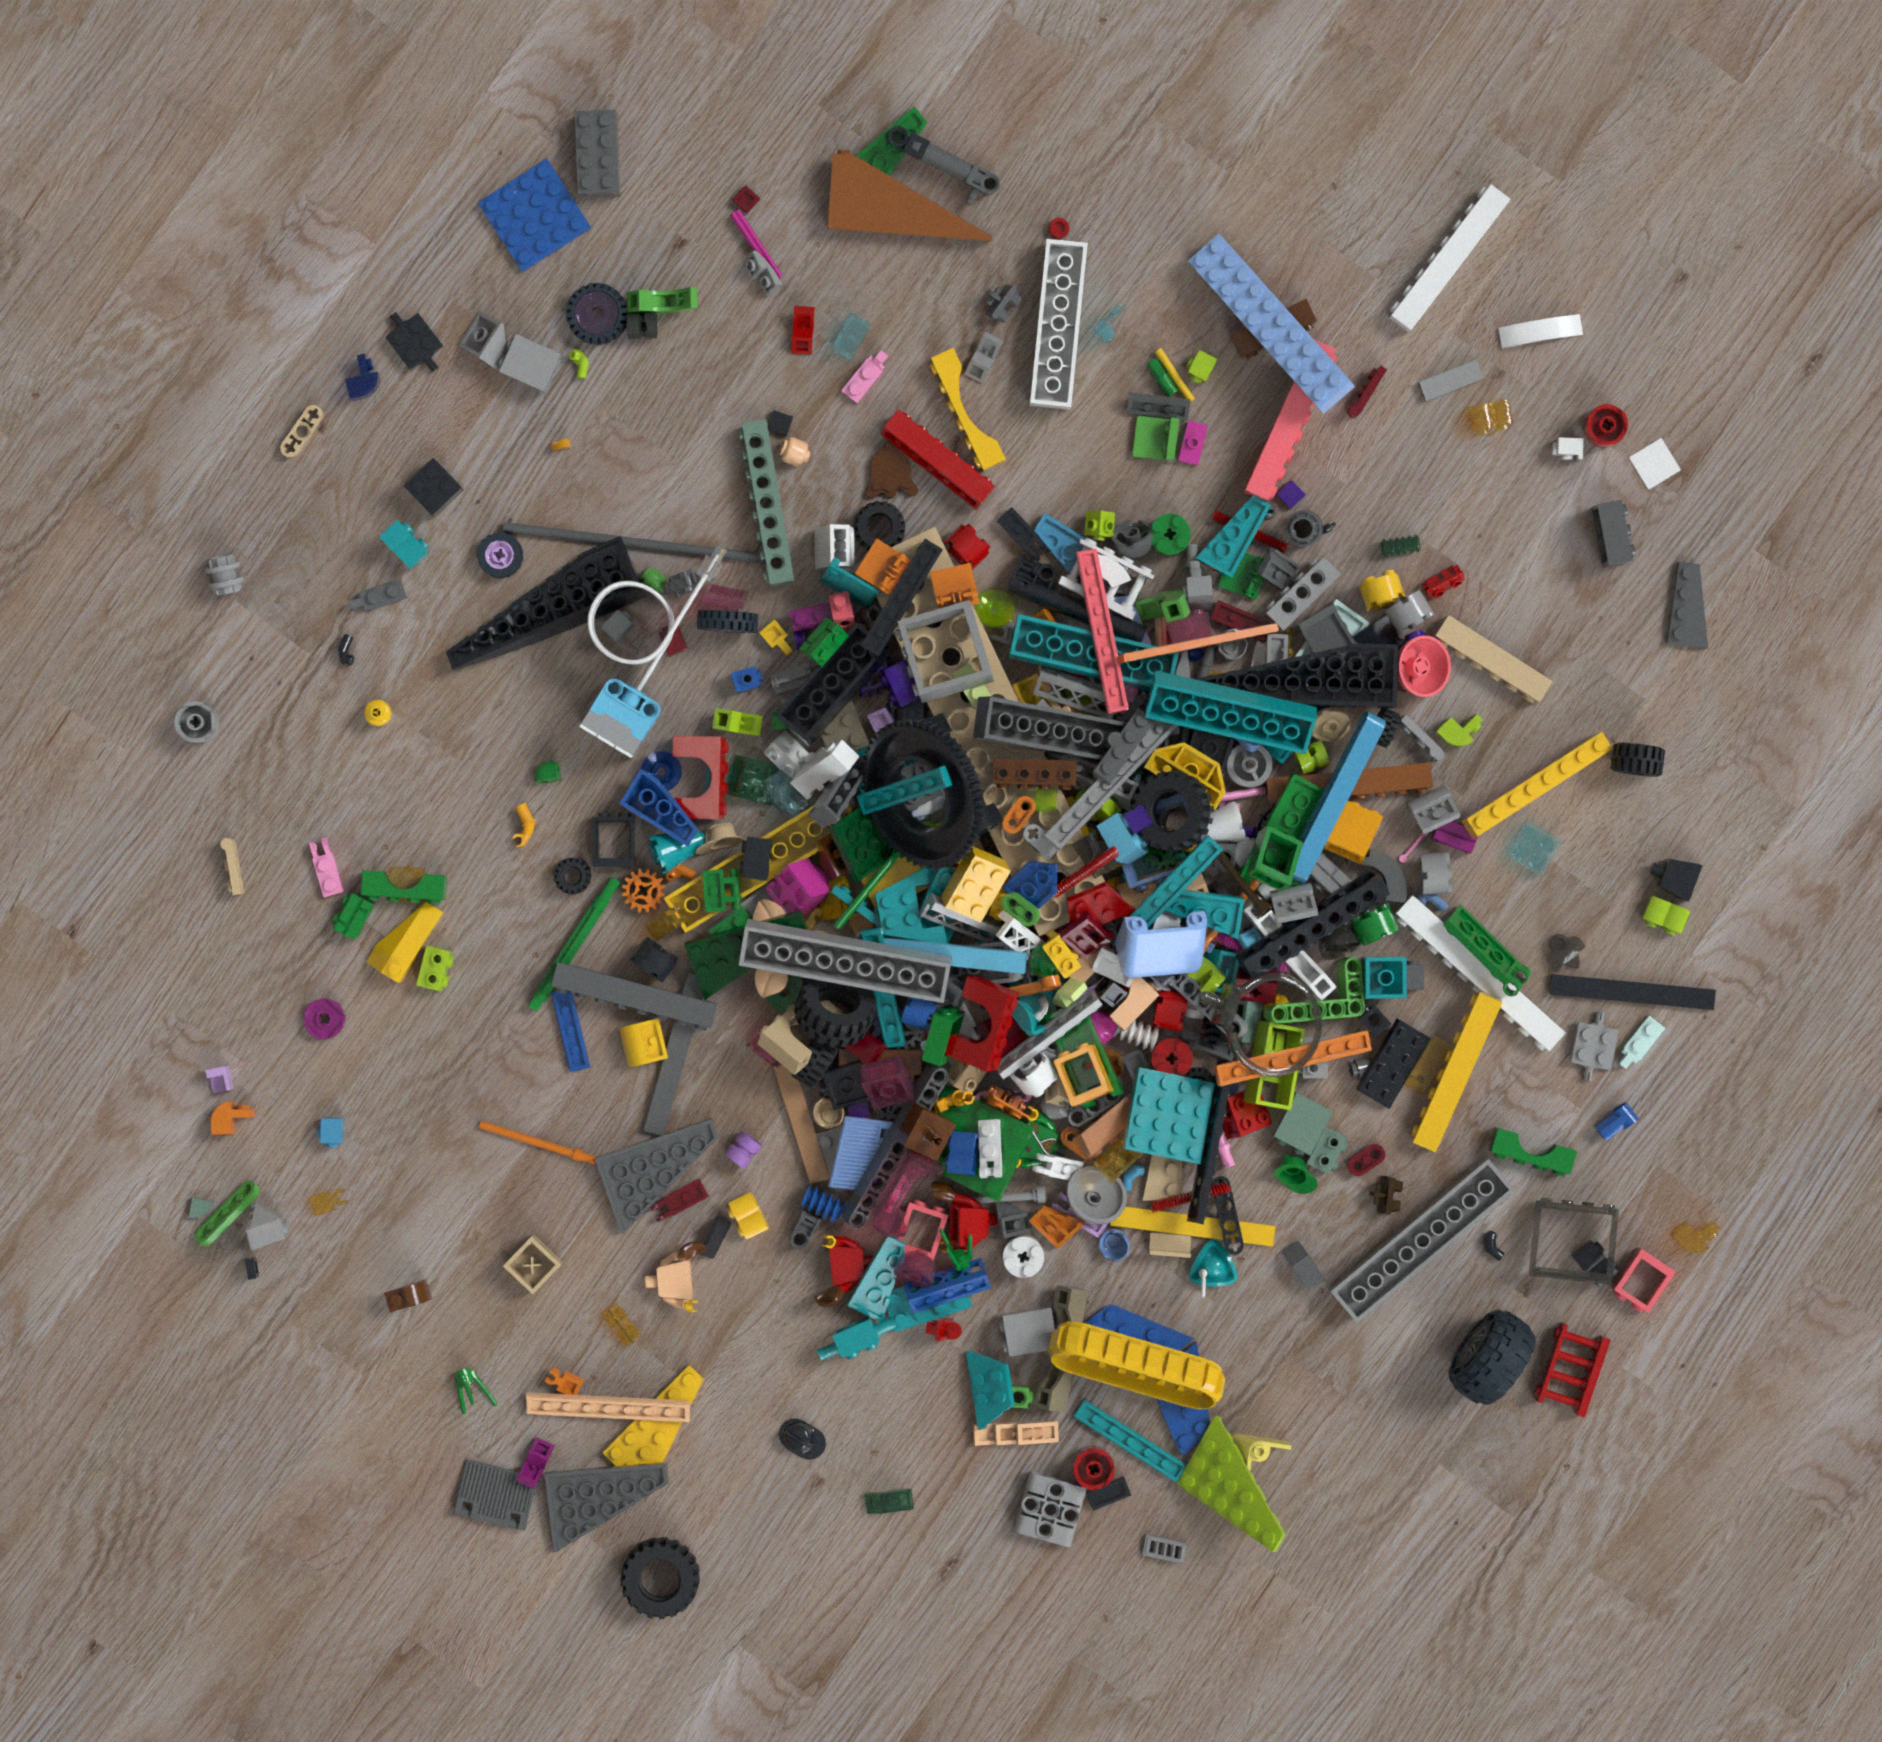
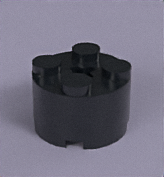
(653, 959)

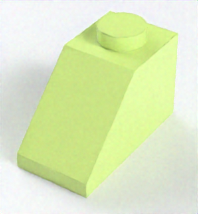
(973, 693)

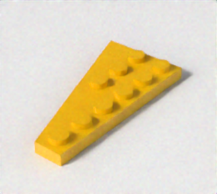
(648, 1439)

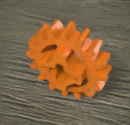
(649, 898)

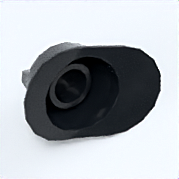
(802, 1439)

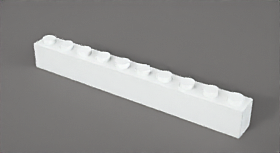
(1456, 955)

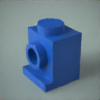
(741, 685)

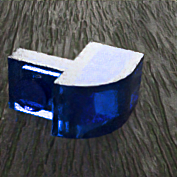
(365, 384)

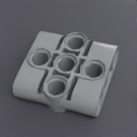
(1029, 1524)

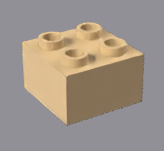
(533, 1264)

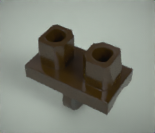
(1384, 1195)

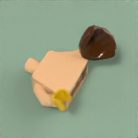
(675, 1277)

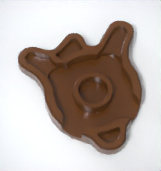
(890, 472)

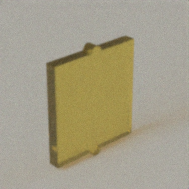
(406, 878)

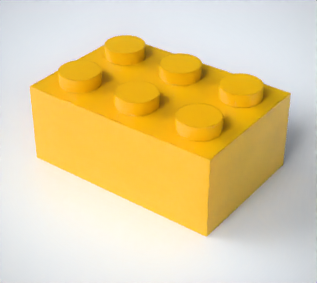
(975, 884)

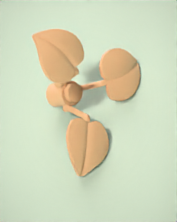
(768, 981)

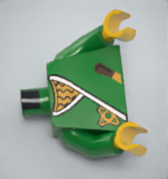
(1041, 1141)

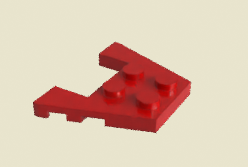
(1100, 902)

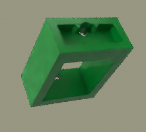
(1267, 874)
(944, 1023)

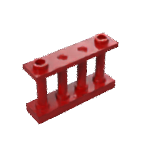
(1586, 1384)

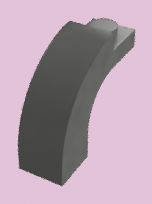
(1391, 873)

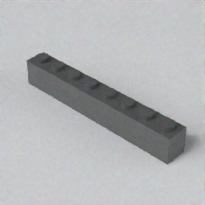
(635, 995)

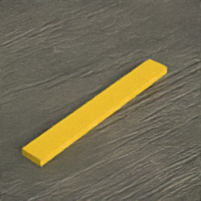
(1177, 1224)

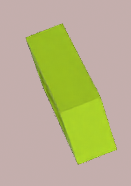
(1262, 1045)

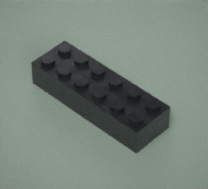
(830, 687)

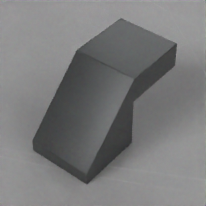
(1303, 1266)

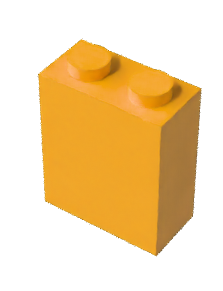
(1354, 832)

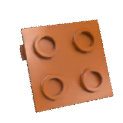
(883, 567)
(954, 585)
(1012, 1106)

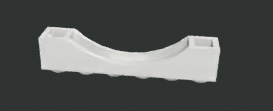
(1302, 964)

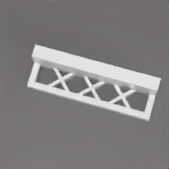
(1017, 928)

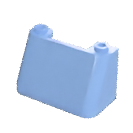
(1161, 950)

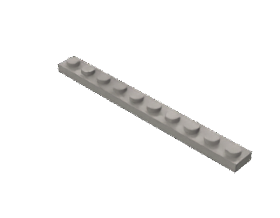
(1100, 792)

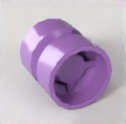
(743, 1149)

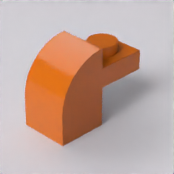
(224, 1117)

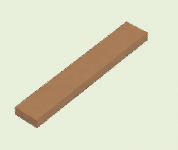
(802, 1125)

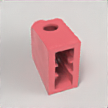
(842, 610)

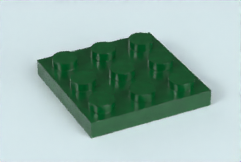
(859, 843)

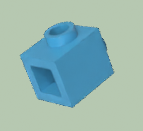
(331, 1131)

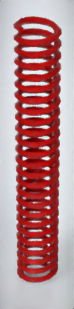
(1259, 535)
(1085, 869)
(1174, 1202)

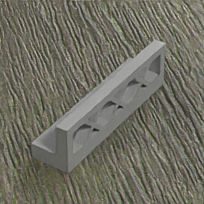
(1074, 684)
(988, 923)

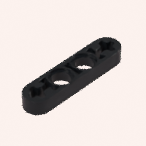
(1228, 1215)

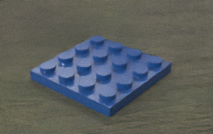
(534, 215)

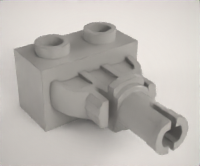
(1197, 588)

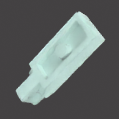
(1640, 1041)

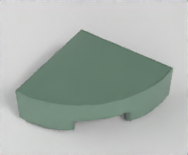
(199, 1207)

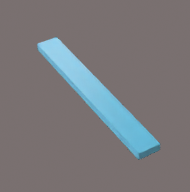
(969, 956)

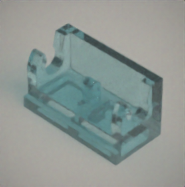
(850, 337)

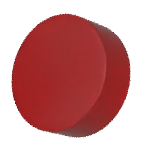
(1058, 228)

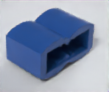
(962, 1153)

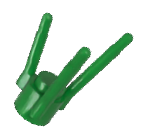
(959, 1257)
(464, 1379)

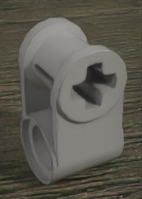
(1039, 842)

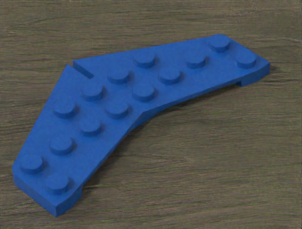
(1184, 1423)

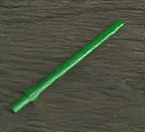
(866, 890)

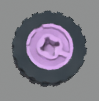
(500, 555)

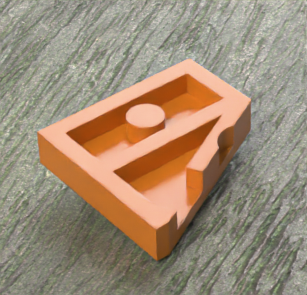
(1056, 1225)

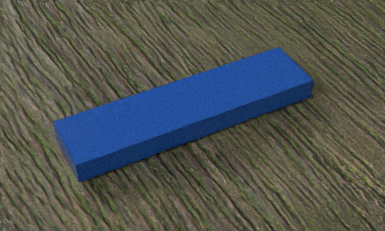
(570, 1030)

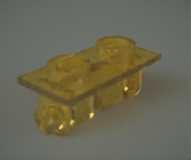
(627, 1332)

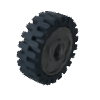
(727, 621)

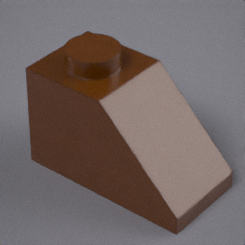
(831, 858)

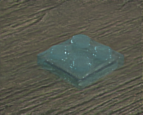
(1533, 848)

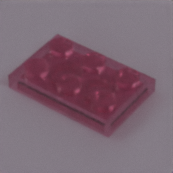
(729, 597)

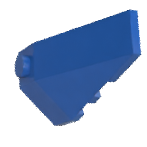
(655, 804)

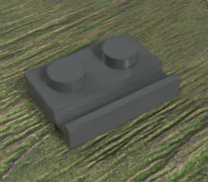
(1277, 569)

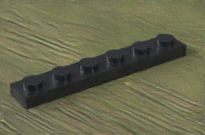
(901, 597)

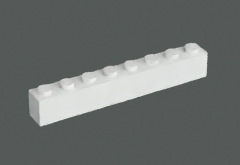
(1449, 259)

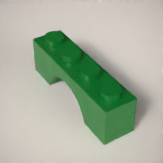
(378, 884)
(1507, 1144)

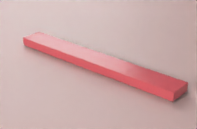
(1102, 631)

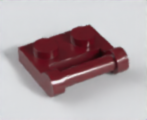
(1081, 940)

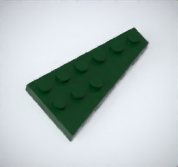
(718, 955)

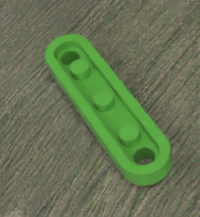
(227, 1213)

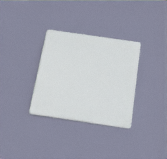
(1654, 463)

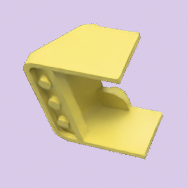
(1257, 1448)

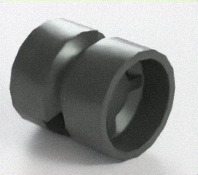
(634, 325)

